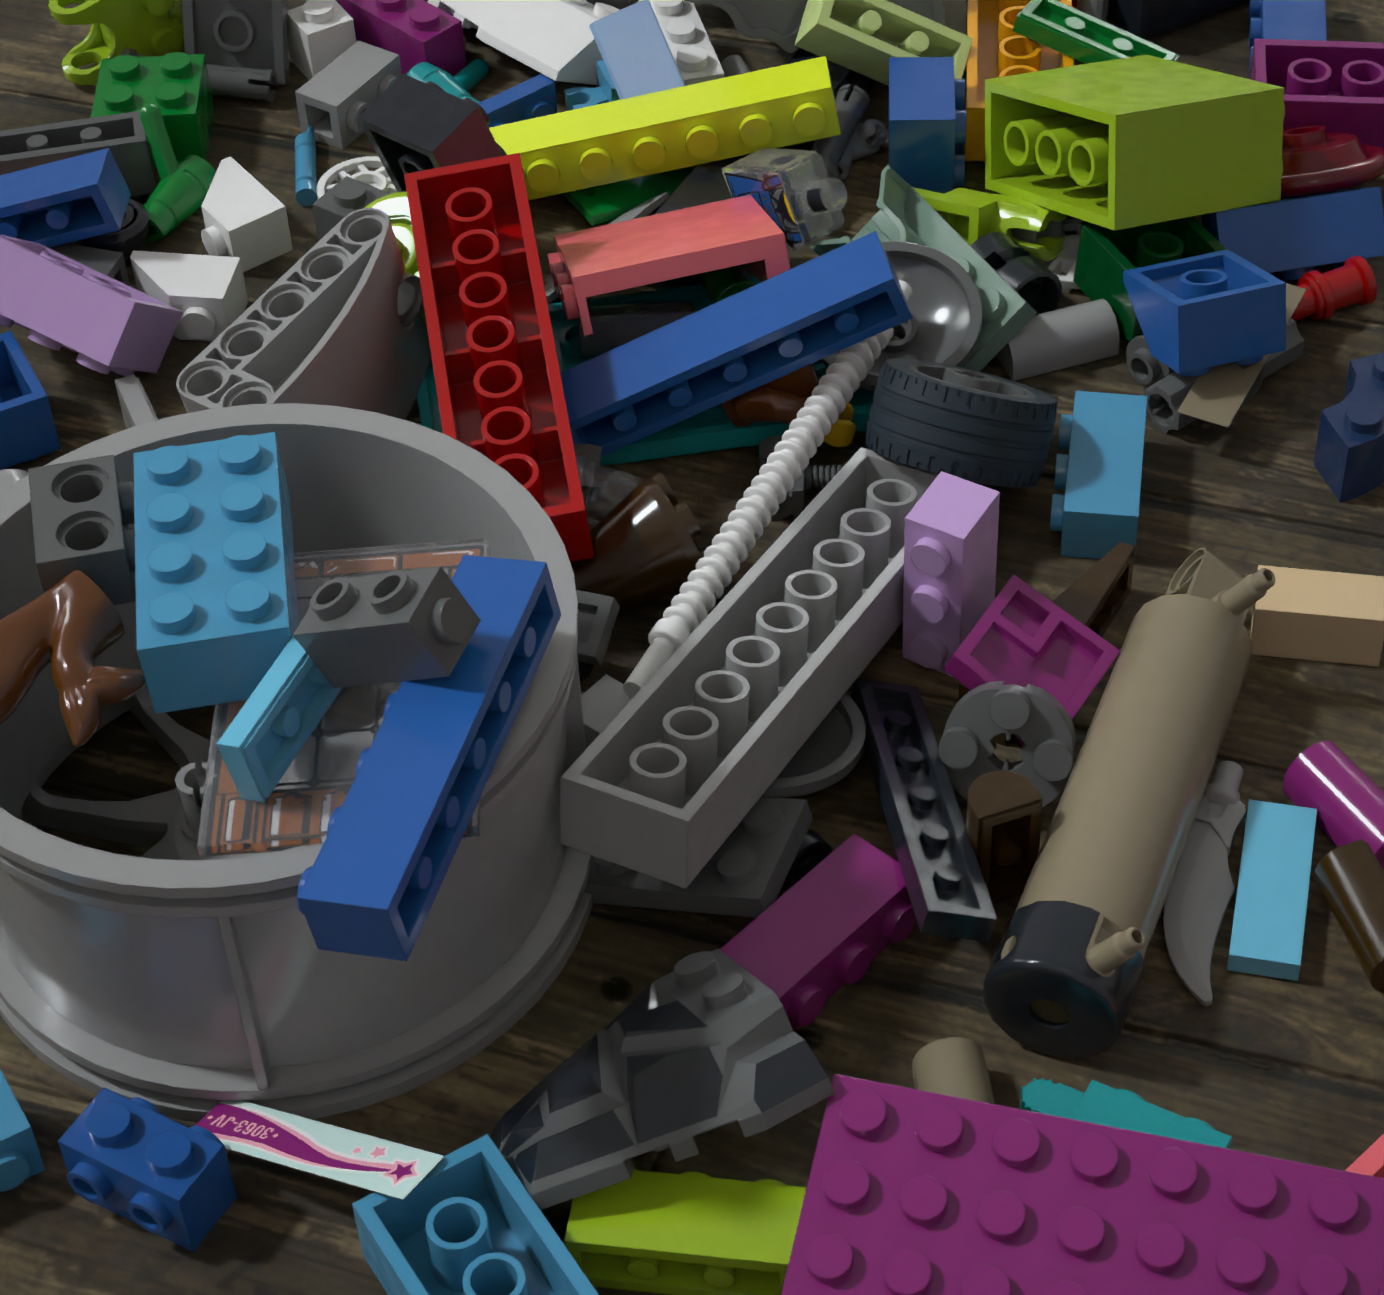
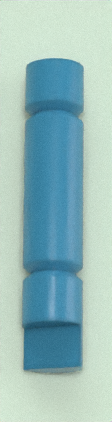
(305, 167)

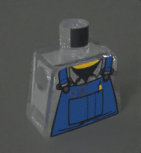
(792, 191)

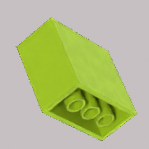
(1134, 140)

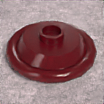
(1326, 161)

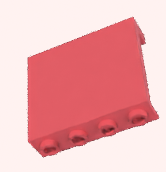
(664, 249)

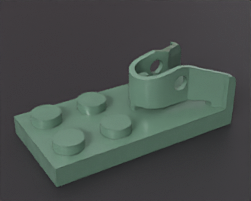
(910, 218)

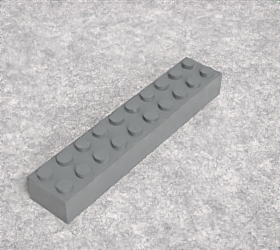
(748, 681)

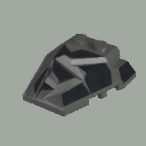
(671, 1065)

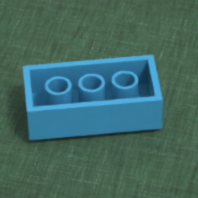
(212, 569)
(466, 1234)

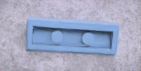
(636, 51)

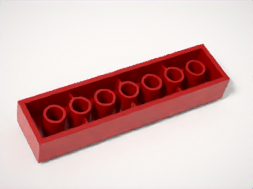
(495, 332)

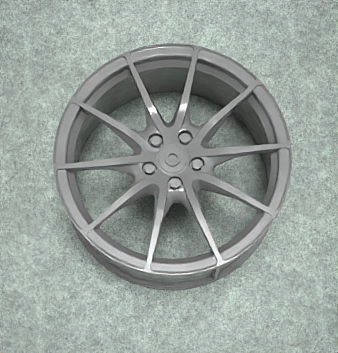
(201, 970)

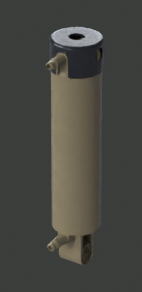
(1125, 816)

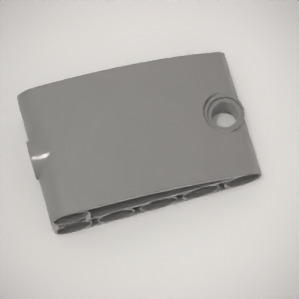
(325, 333)

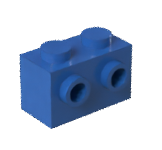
(148, 1168)

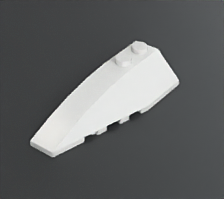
(538, 33)

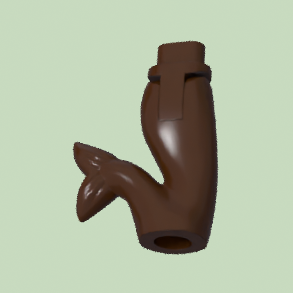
(70, 630)

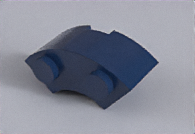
(1352, 432)

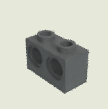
(83, 525)

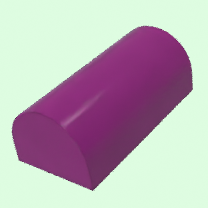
(1345, 797)

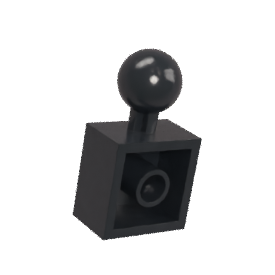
(425, 128)

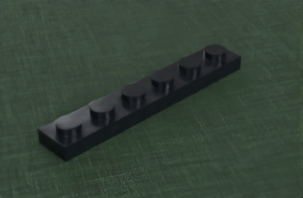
(923, 814)

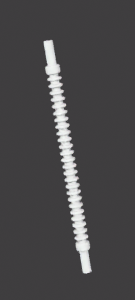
(759, 504)

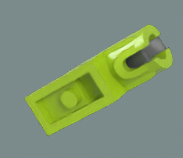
(980, 213)

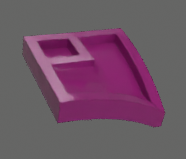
(1033, 643)

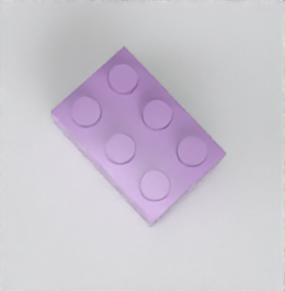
(82, 310)

